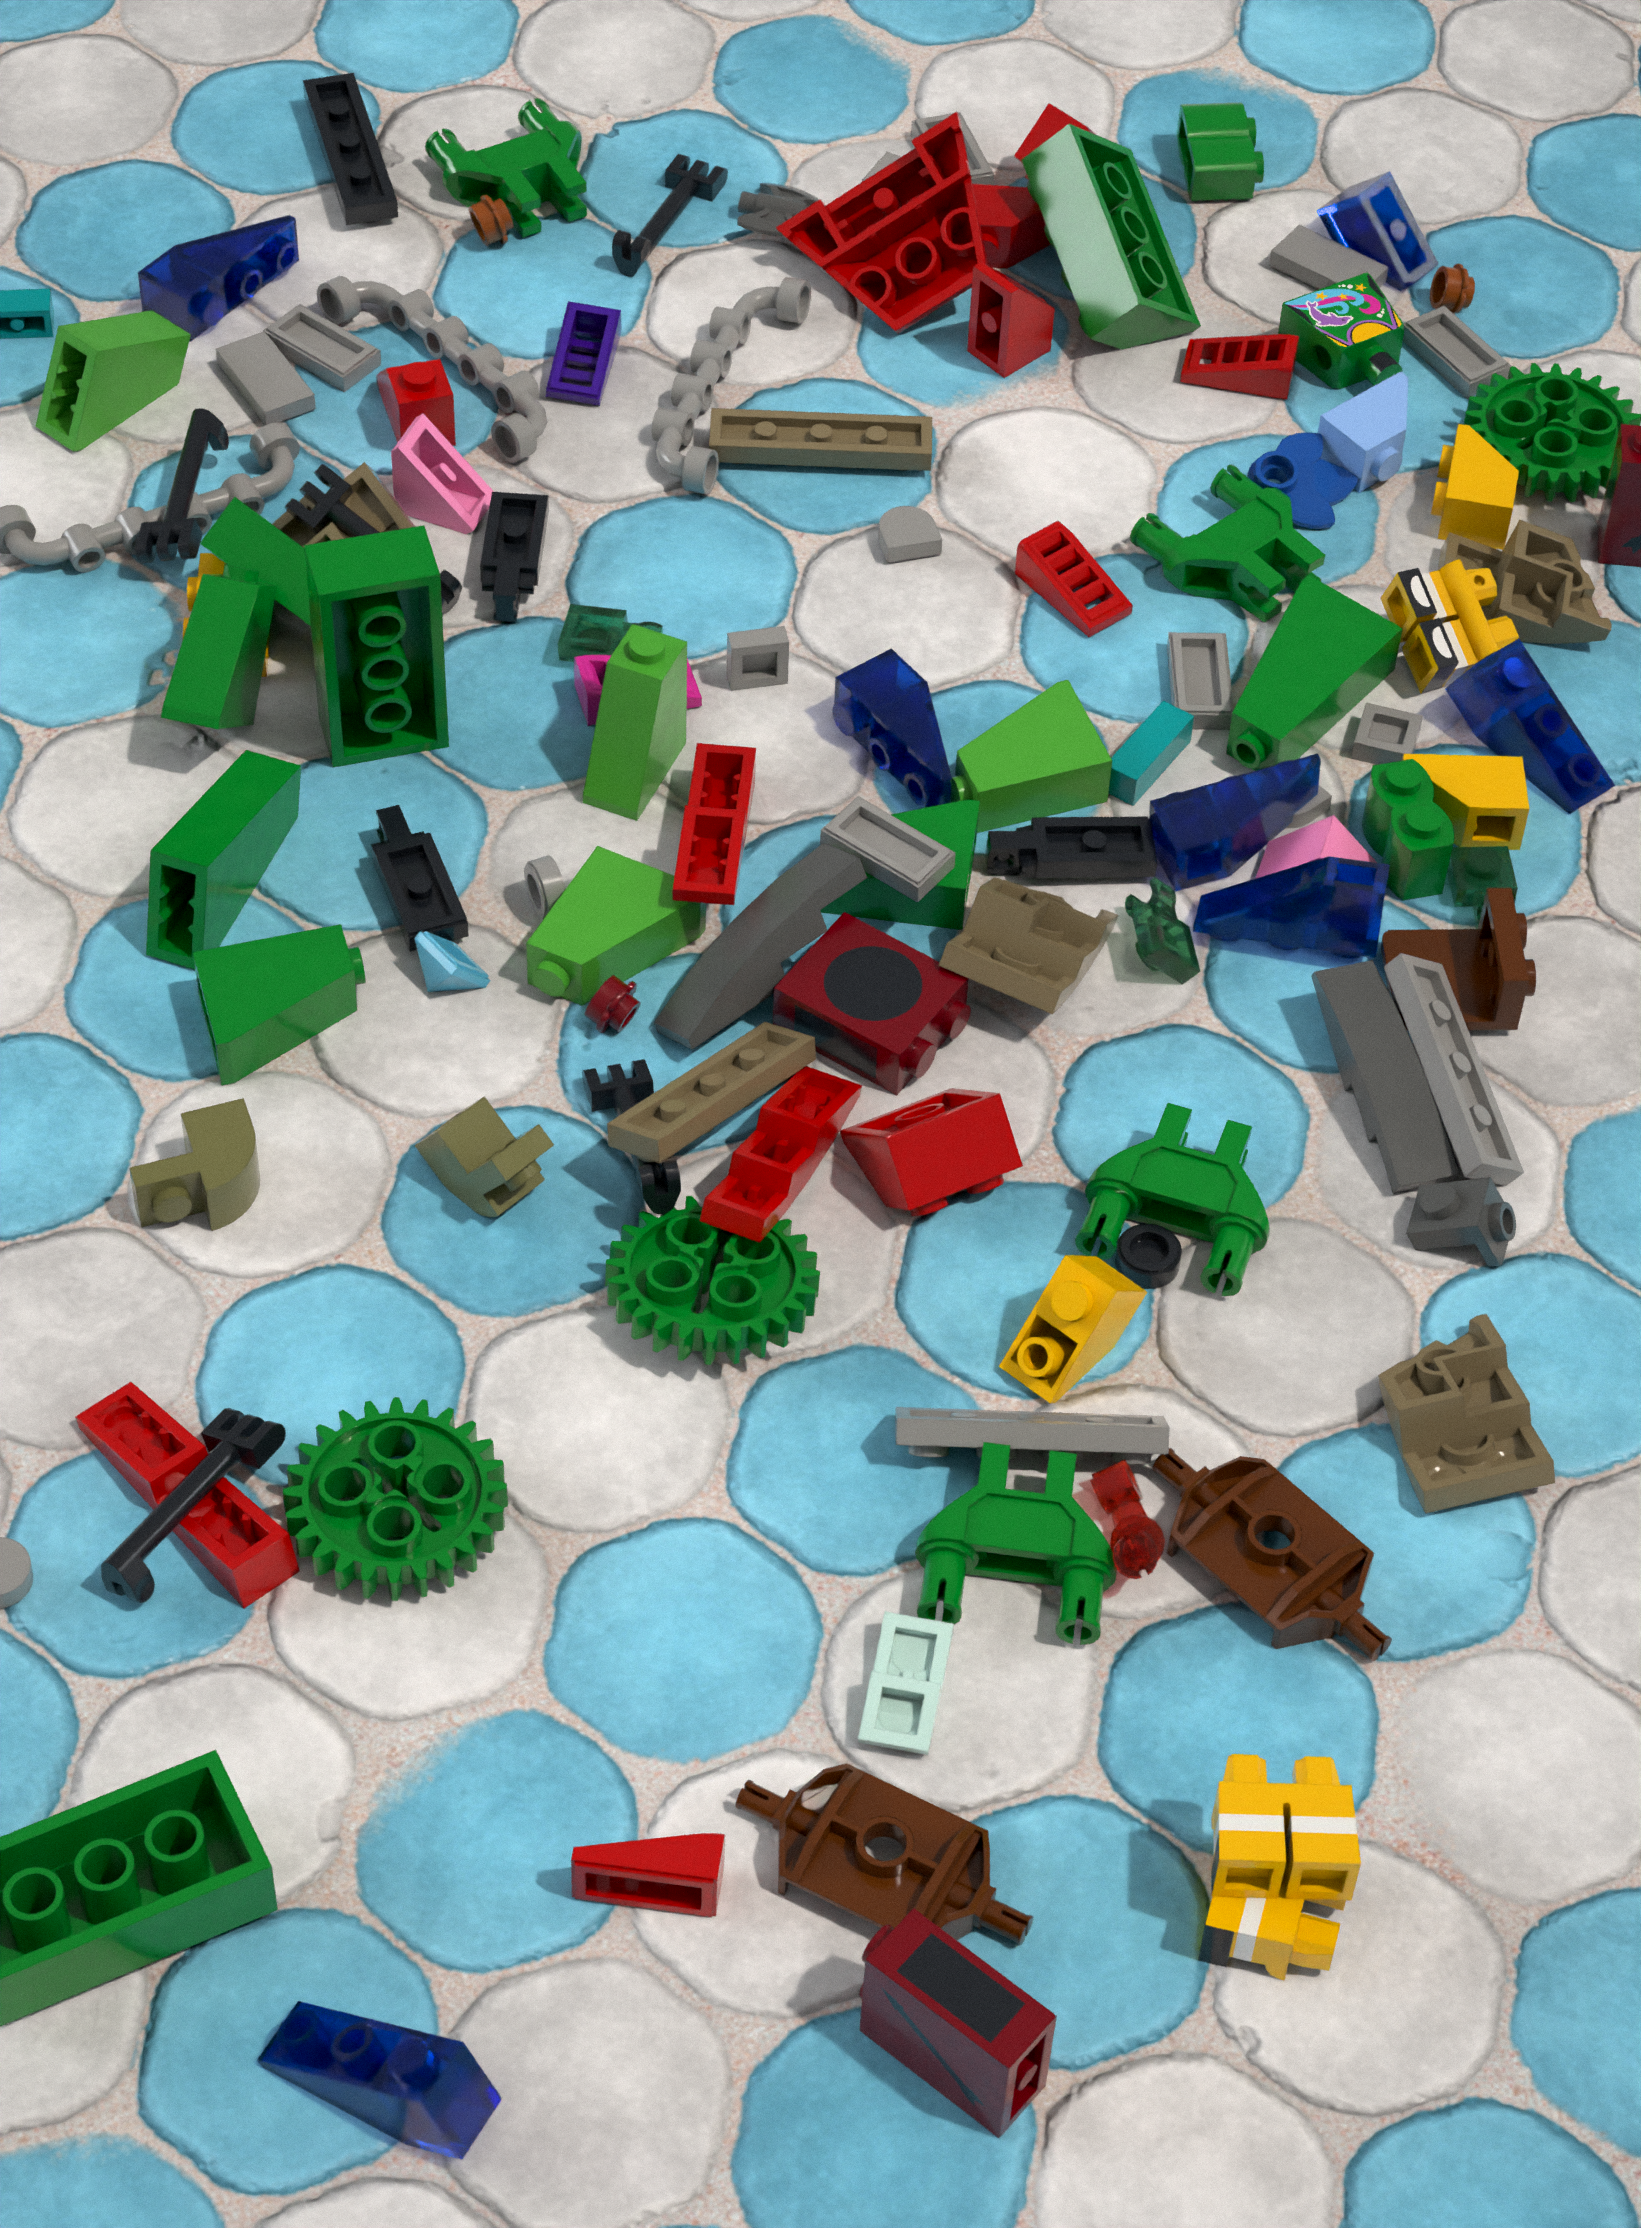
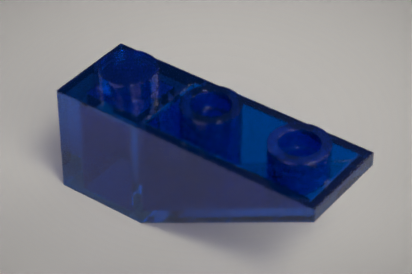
(213, 275)
(1521, 716)
(895, 721)
(1225, 823)
(1314, 905)
(386, 2075)

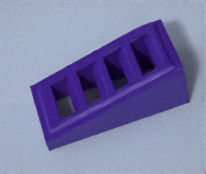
(588, 322)

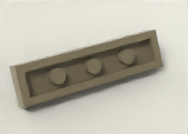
(821, 439)
(711, 1092)

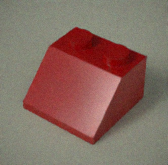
(935, 1149)

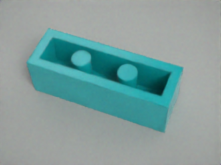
(26, 313)
(1149, 752)

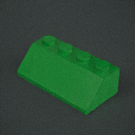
(1108, 240)

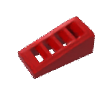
(1251, 363)
(1058, 549)
(653, 1873)

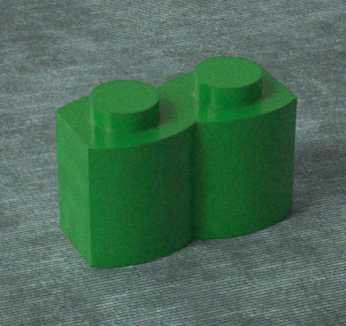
(1218, 151)
(1408, 829)

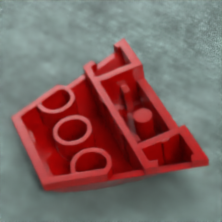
(903, 234)

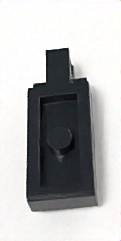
(513, 549)
(1074, 848)
(416, 880)

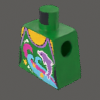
(1345, 332)

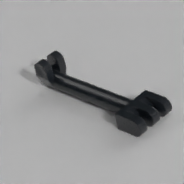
(685, 185)
(331, 508)
(175, 530)
(657, 1182)
(229, 1440)

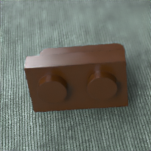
(1481, 964)

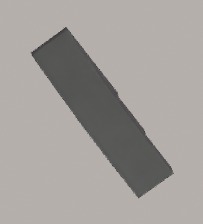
(748, 954)
(1385, 1075)

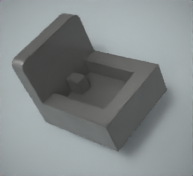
(1463, 1215)

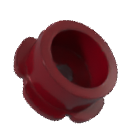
(613, 1005)

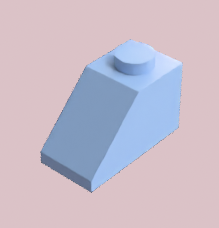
(1368, 432)

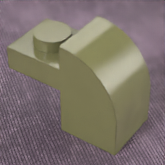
(483, 1160)
(212, 1177)

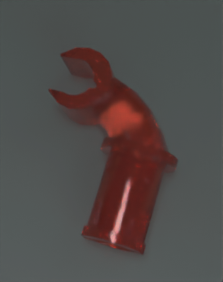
(1136, 1538)

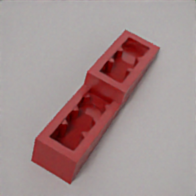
(715, 824)
(226, 1528)

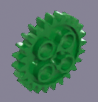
(1552, 428)
(753, 1295)
(395, 1498)

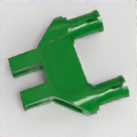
(519, 170)
(1240, 556)
(1182, 1192)
(1018, 1539)

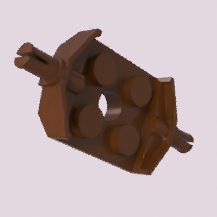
(1297, 1590)
(938, 1874)

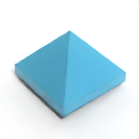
(447, 965)

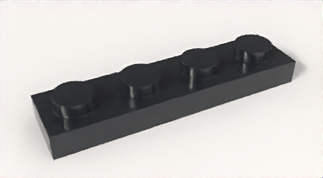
(350, 149)

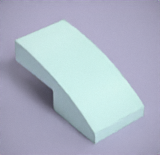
(906, 1683)

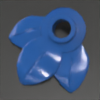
(1305, 478)

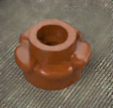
(491, 220)
(1452, 288)

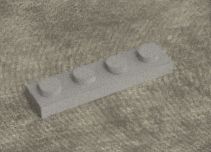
(1453, 1070)
(1127, 1437)

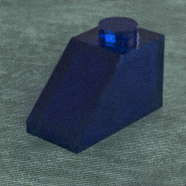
(1381, 226)

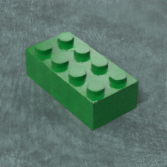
(378, 645)
(126, 1883)

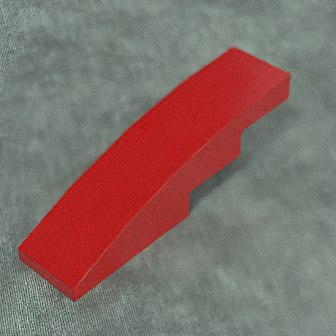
(781, 1154)

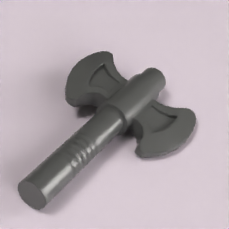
(771, 207)

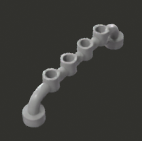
(709, 363)
(512, 435)
(272, 447)

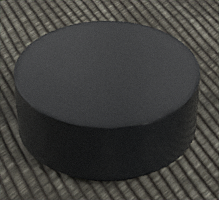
(1148, 1255)

